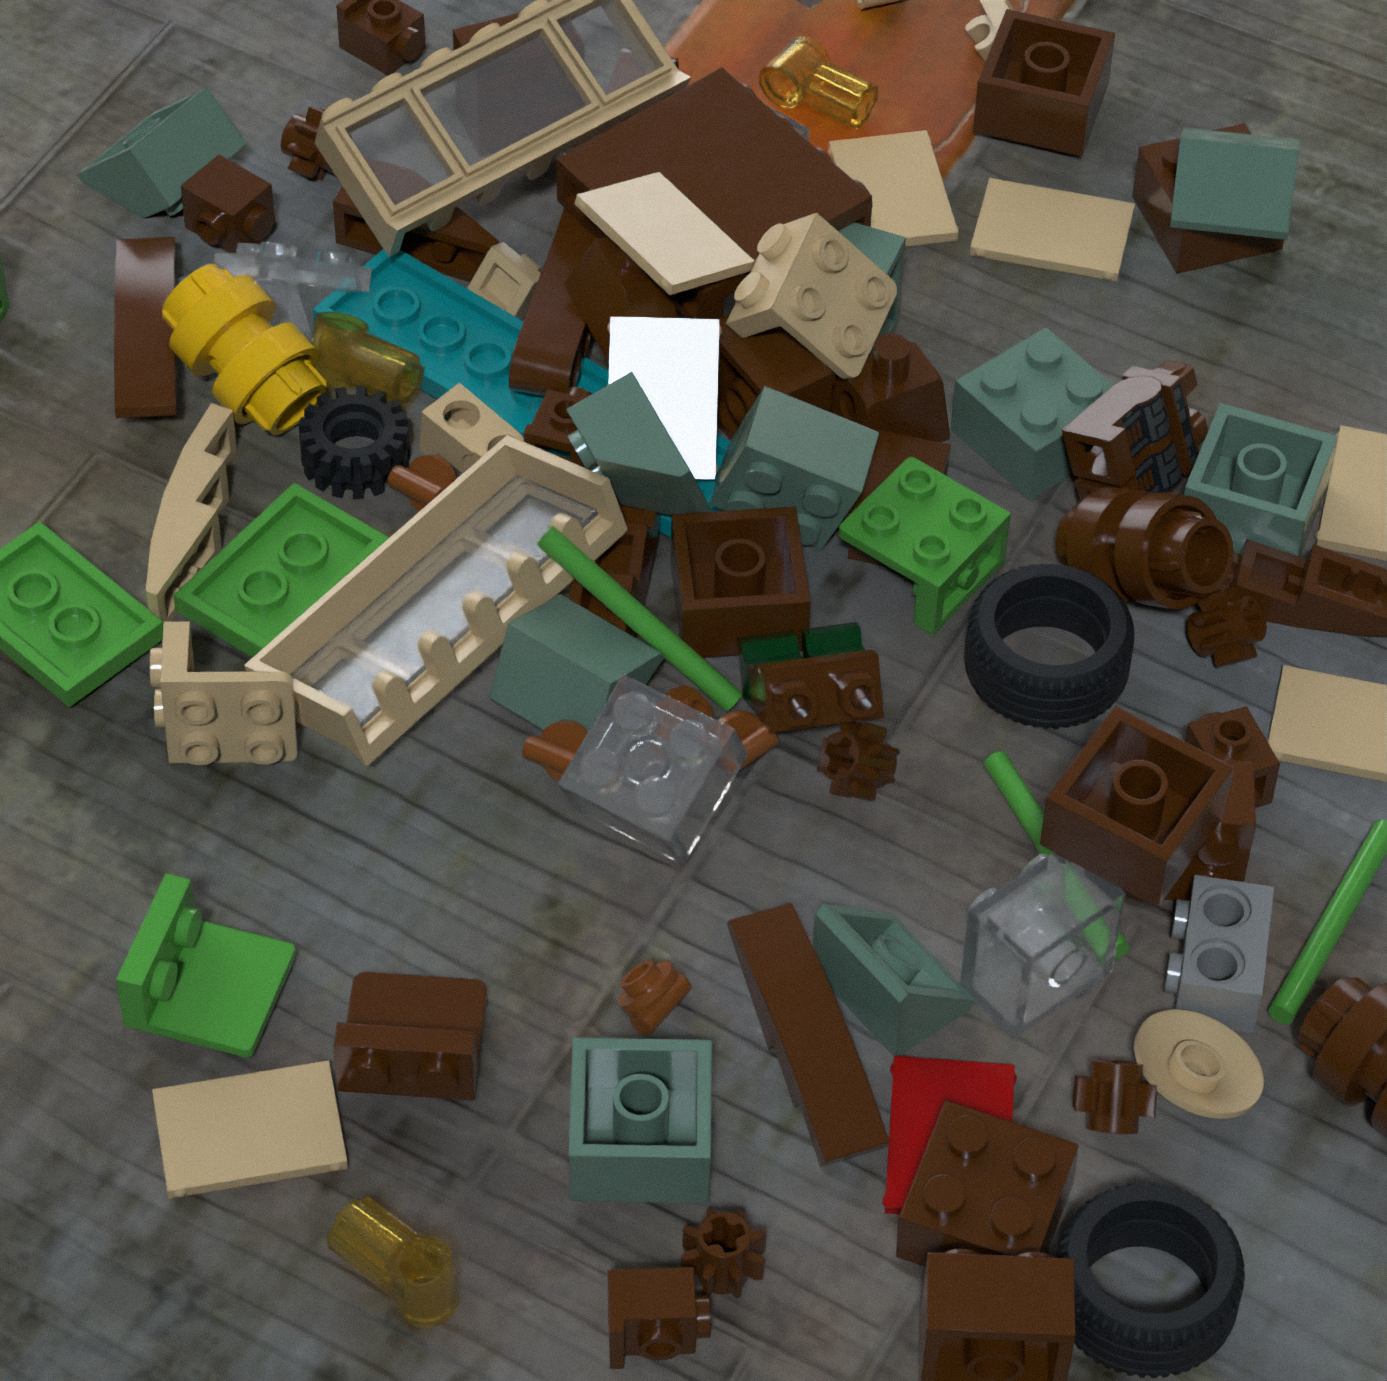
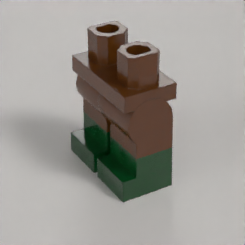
(826, 686)

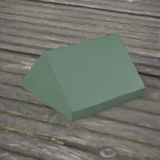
(1234, 183)
(565, 664)
(886, 976)

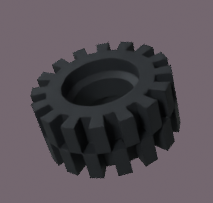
(352, 417)

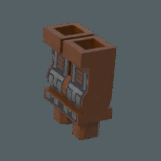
(1138, 432)

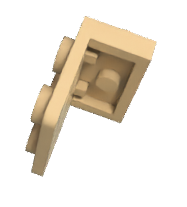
(816, 291)
(220, 713)

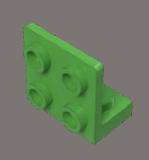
(932, 535)
(199, 976)

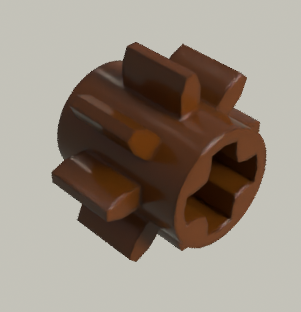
(299, 143)
(1227, 627)
(858, 760)
(1114, 1096)
(724, 1252)

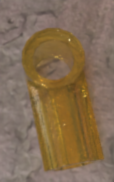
(807, 76)
(359, 359)
(397, 1258)

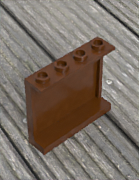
(729, 160)

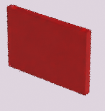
(917, 1100)

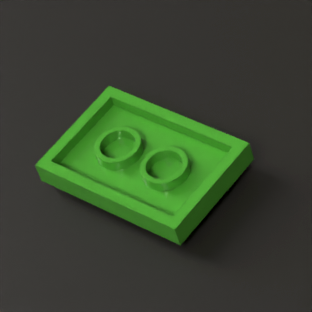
(276, 569)
(67, 616)

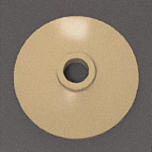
(1199, 1064)

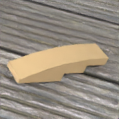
(188, 519)

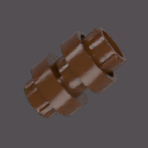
(1147, 545)
(1349, 1044)

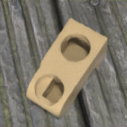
(467, 433)

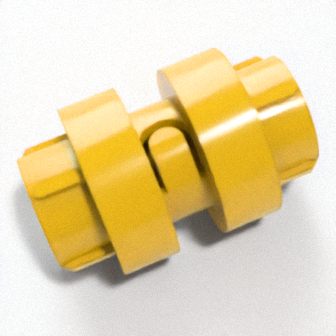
(227, 330)

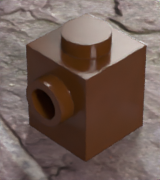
(227, 205)
(1238, 738)

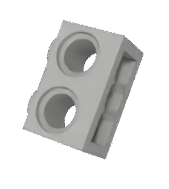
(1228, 952)

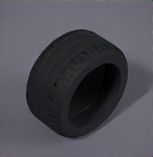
(1042, 692)
(1167, 1222)

